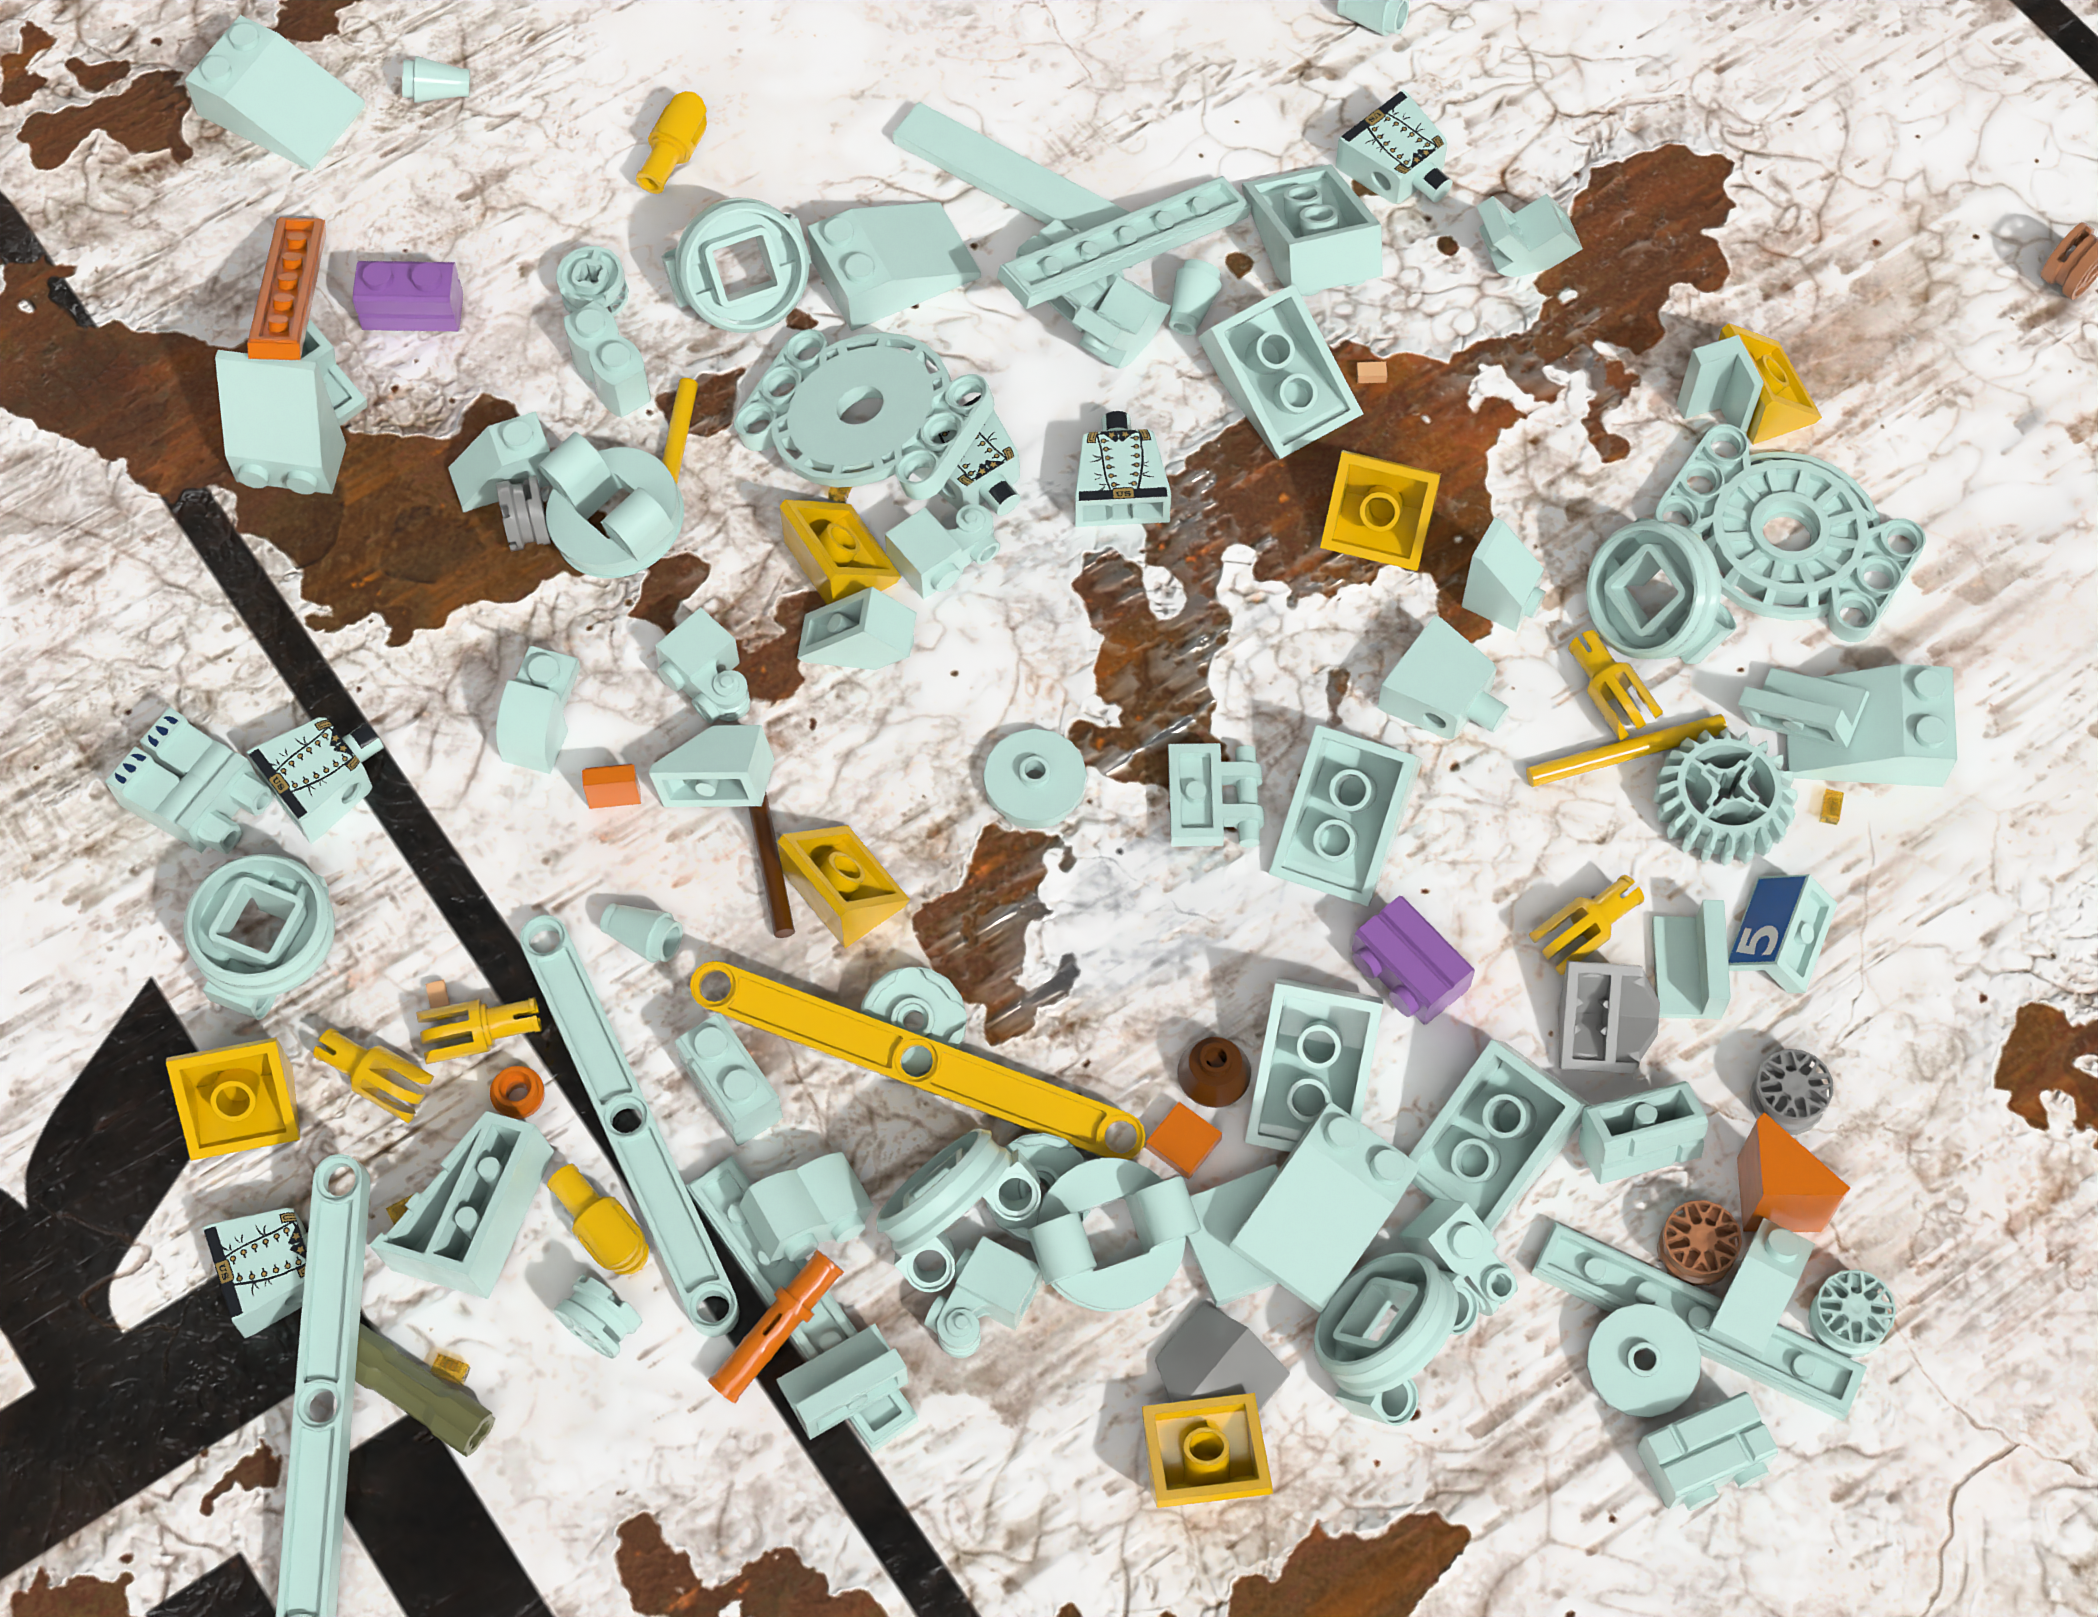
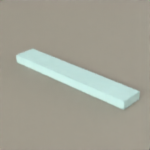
(1001, 171)
(1123, 242)
(718, 1198)
(1617, 1281)

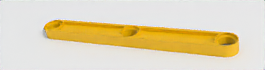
(881, 1047)

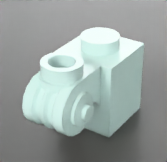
(935, 557)
(700, 662)
(1462, 1245)
(988, 1284)

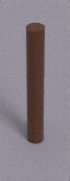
(771, 870)

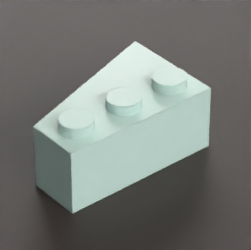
(472, 1209)

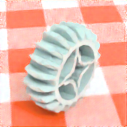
(1712, 770)

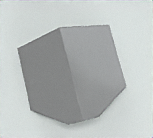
(1606, 1017)
(1218, 1359)

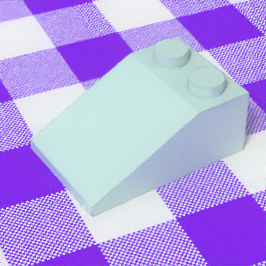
(272, 94)
(1315, 229)
(888, 259)
(1281, 372)
(278, 423)
(1900, 737)
(1345, 815)
(1312, 1054)
(1496, 1134)
(1324, 1206)

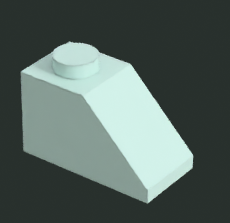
(497, 455)
(1503, 579)
(858, 632)
(716, 769)
(1761, 1288)

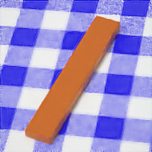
(287, 289)

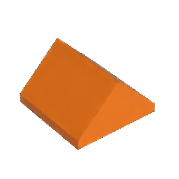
(1785, 1182)

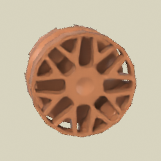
(2074, 262)
(1699, 1243)

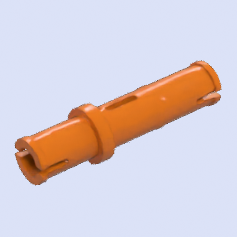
(775, 1326)

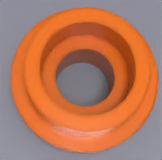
(511, 1079)

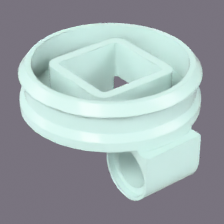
(729, 221)
(638, 528)
(1689, 624)
(240, 974)
(943, 1193)
(1160, 1215)
(1378, 1373)

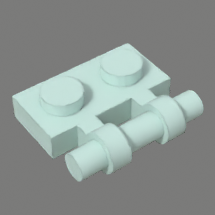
(1197, 799)

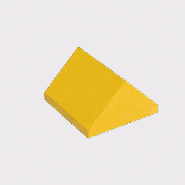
(1783, 401)
(1380, 510)
(835, 548)
(840, 880)
(235, 1098)
(1205, 1450)

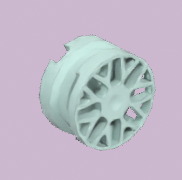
(578, 278)
(1851, 1313)
(597, 1316)

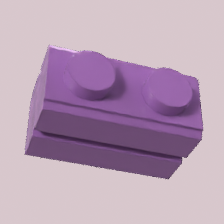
(408, 296)
(1411, 961)

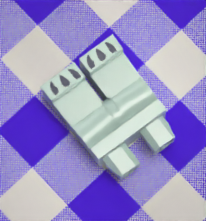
(188, 784)

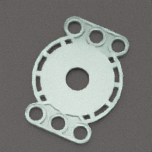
(892, 442)
(1820, 497)

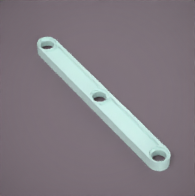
(640, 1153)
(324, 1363)

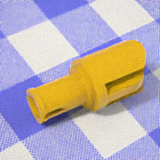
(673, 140)
(1610, 681)
(1590, 919)
(483, 1024)
(372, 1071)
(600, 1223)

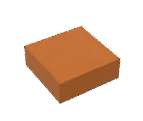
(611, 786)
(1183, 1140)

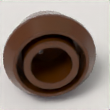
(1214, 1072)

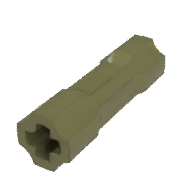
(444, 1410)

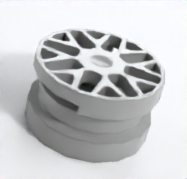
(523, 513)
(1791, 1090)

